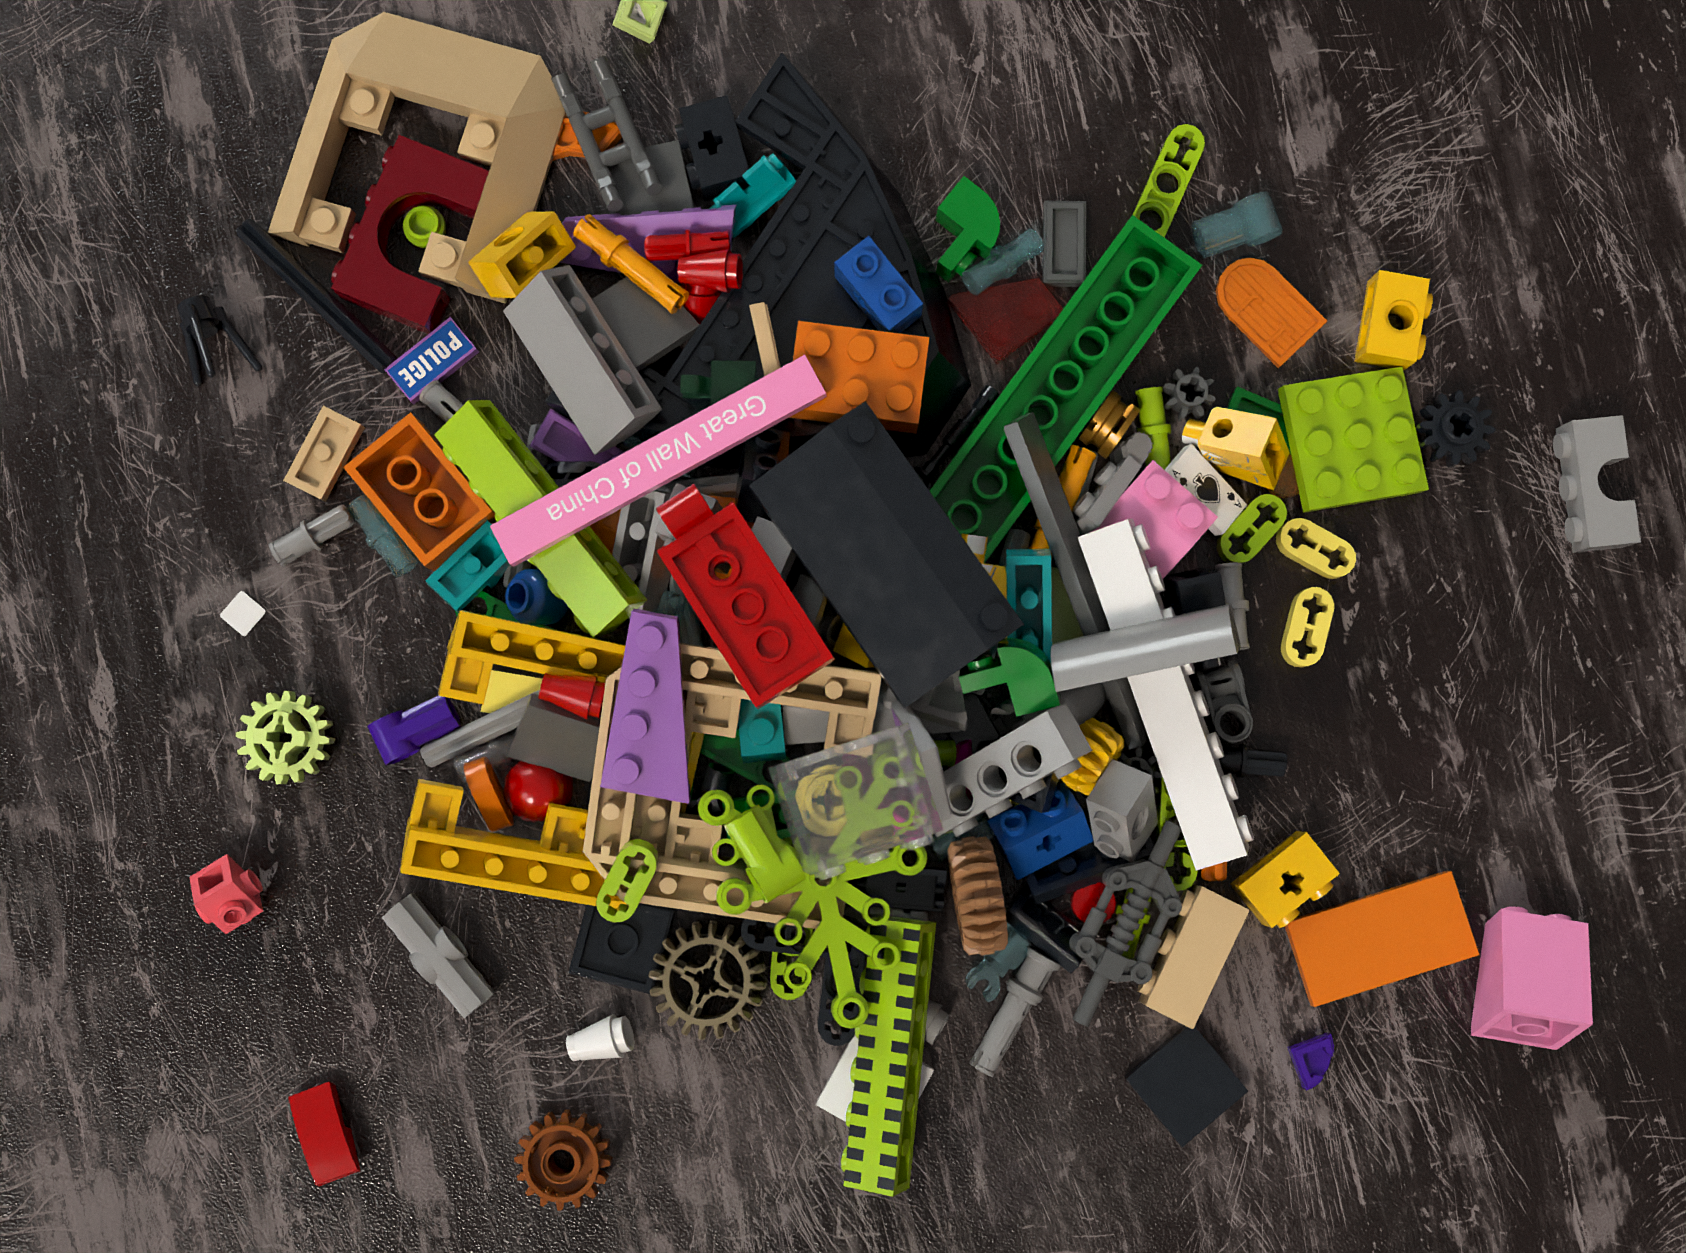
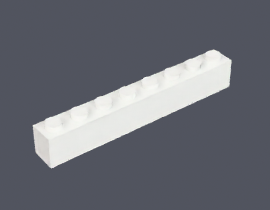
(1168, 702)

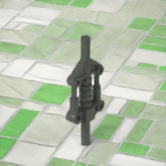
(1107, 962)

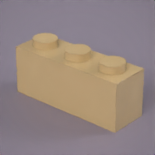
(1193, 955)

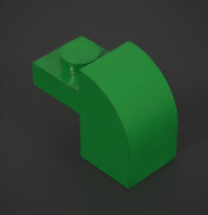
(975, 223)
(1022, 668)

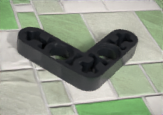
(857, 964)

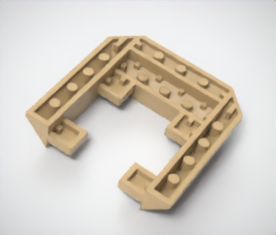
(509, 126)
(684, 842)

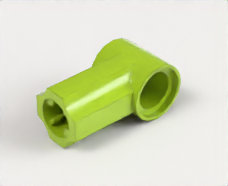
(770, 864)

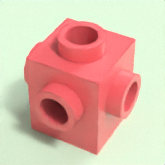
(226, 894)

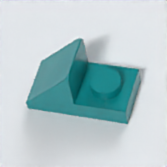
(470, 569)

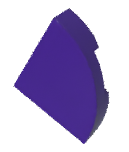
(1312, 1059)

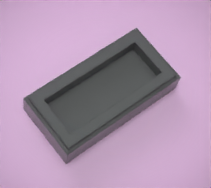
(1064, 243)

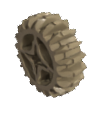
(689, 970)

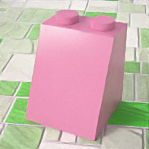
(1533, 979)

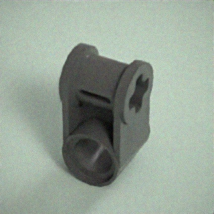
(1225, 698)

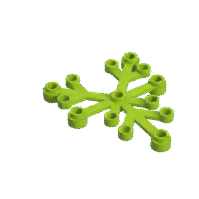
(833, 928)

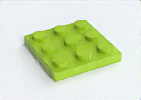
(1352, 439)

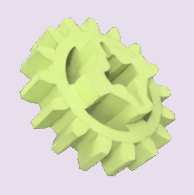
(285, 721)

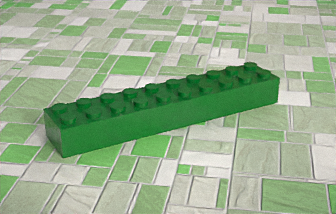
(1066, 376)

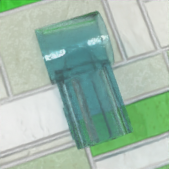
(1248, 222)

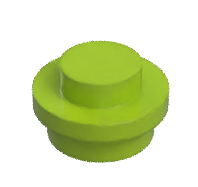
(421, 222)

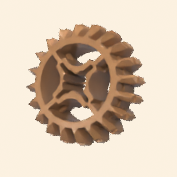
(977, 895)

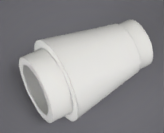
(602, 1040)

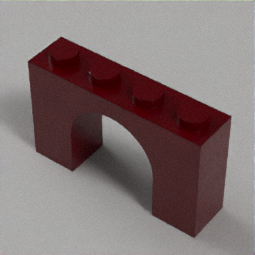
(410, 178)

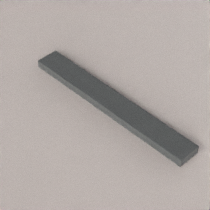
(1062, 537)

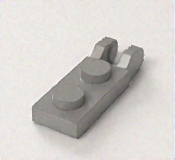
(1112, 482)

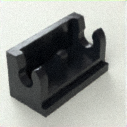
(911, 892)

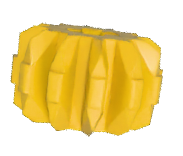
(1105, 745)

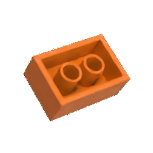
(864, 367)
(419, 491)

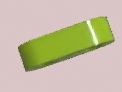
(1259, 535)
(636, 885)

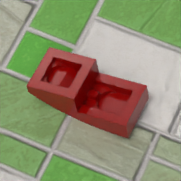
(322, 1134)

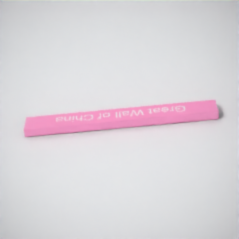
(658, 461)

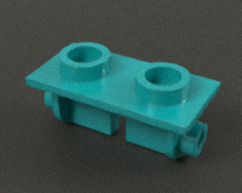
(767, 182)

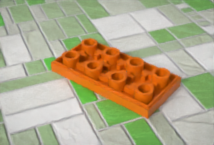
(1381, 938)

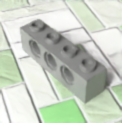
(1060, 746)

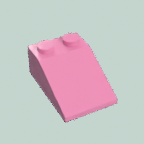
(1167, 512)

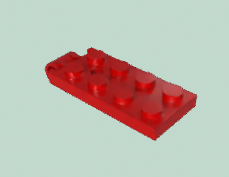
(749, 612)

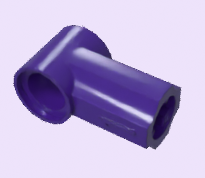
(403, 733)

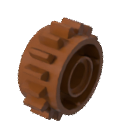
(546, 1177)

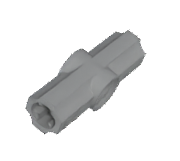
(438, 955)

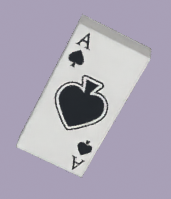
(1207, 486)

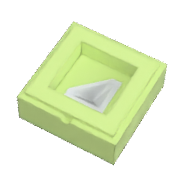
(640, 18)

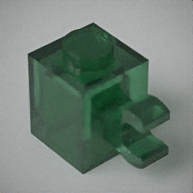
(725, 380)

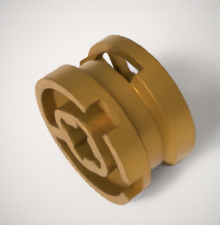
(1101, 428)

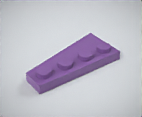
(639, 226)
(648, 721)

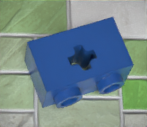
(878, 287)
(1037, 839)

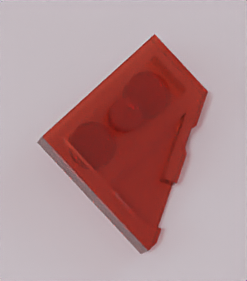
(1006, 315)

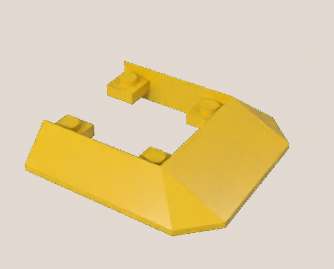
(492, 860)

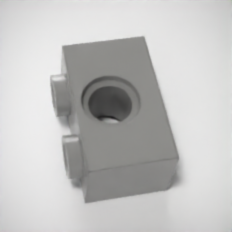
(1122, 811)

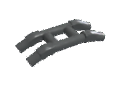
(615, 111)

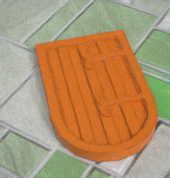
(1267, 308)

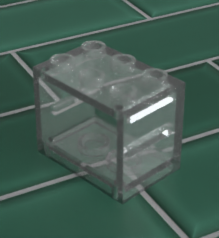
(856, 801)

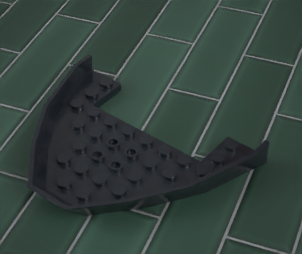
(792, 268)

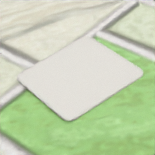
(242, 613)

